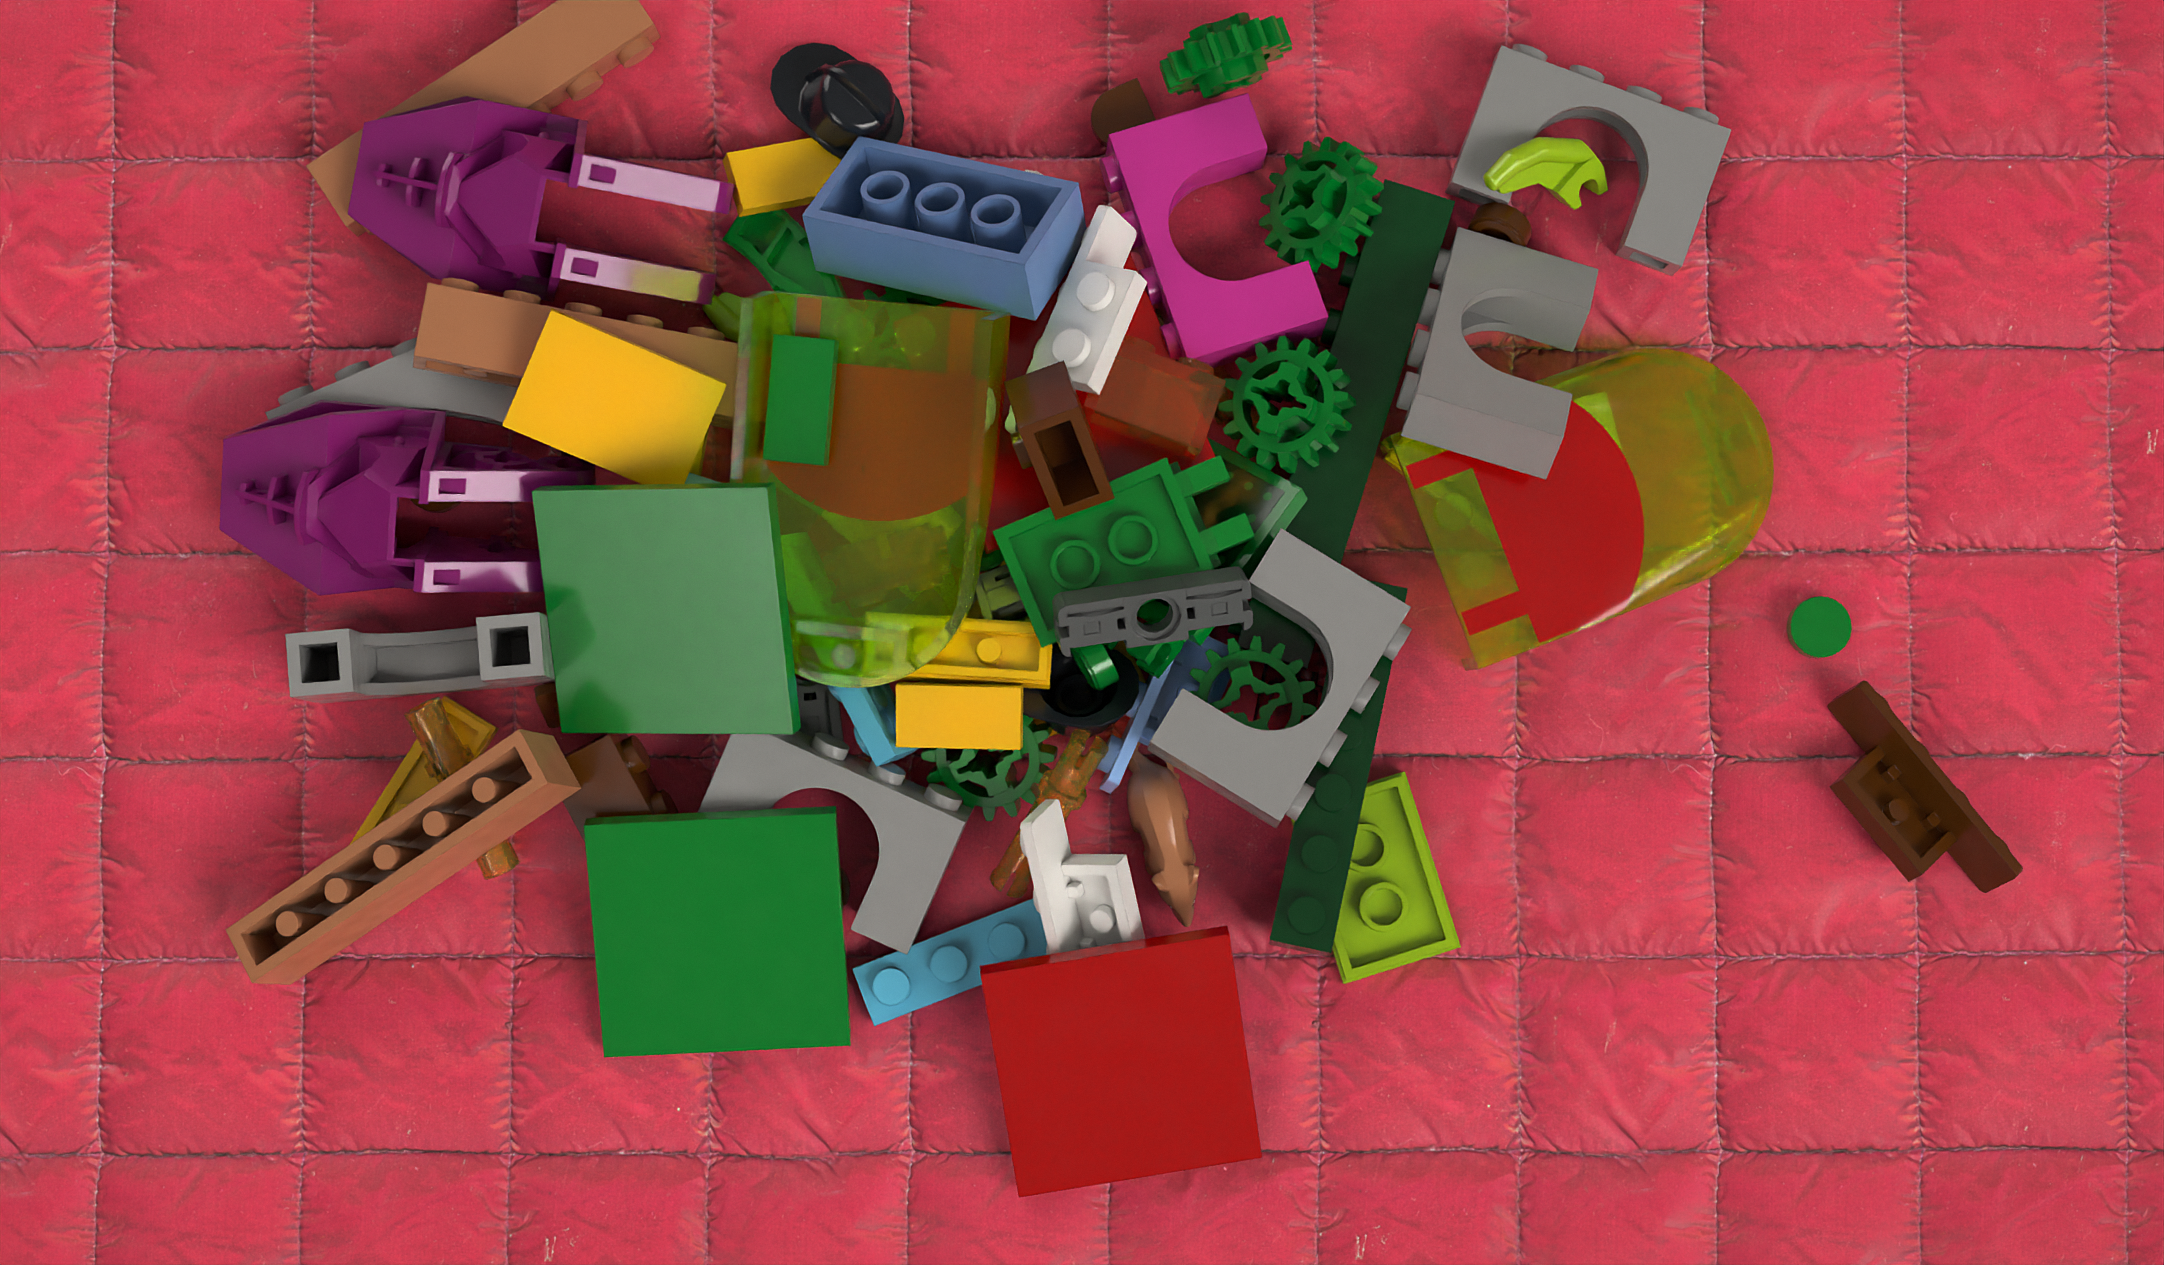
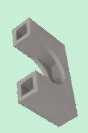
(1672, 148)
(1460, 398)
(1353, 628)
(367, 666)
(912, 823)

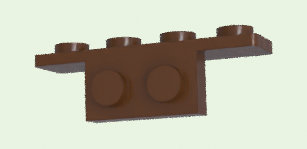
(1909, 800)

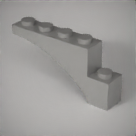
(401, 385)

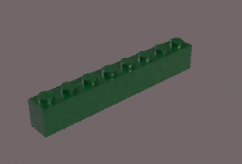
(1371, 346)

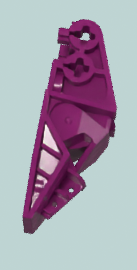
(465, 191)
(325, 488)

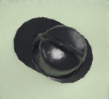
(835, 97)
(1074, 703)

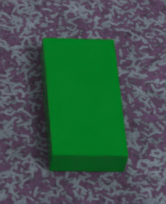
(800, 399)

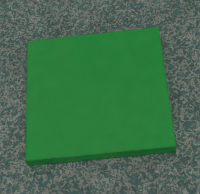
(667, 608)
(718, 931)

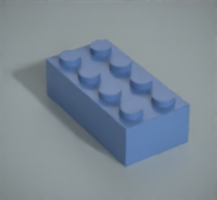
(946, 227)

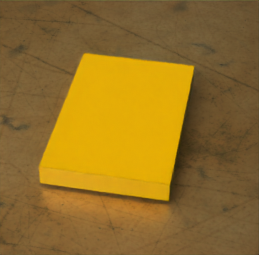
(613, 402)

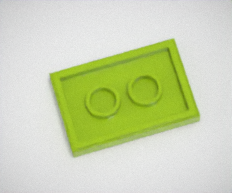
(1392, 892)

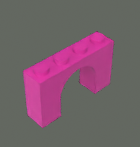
(1202, 315)

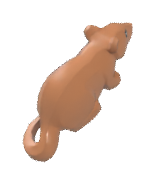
(1160, 815)

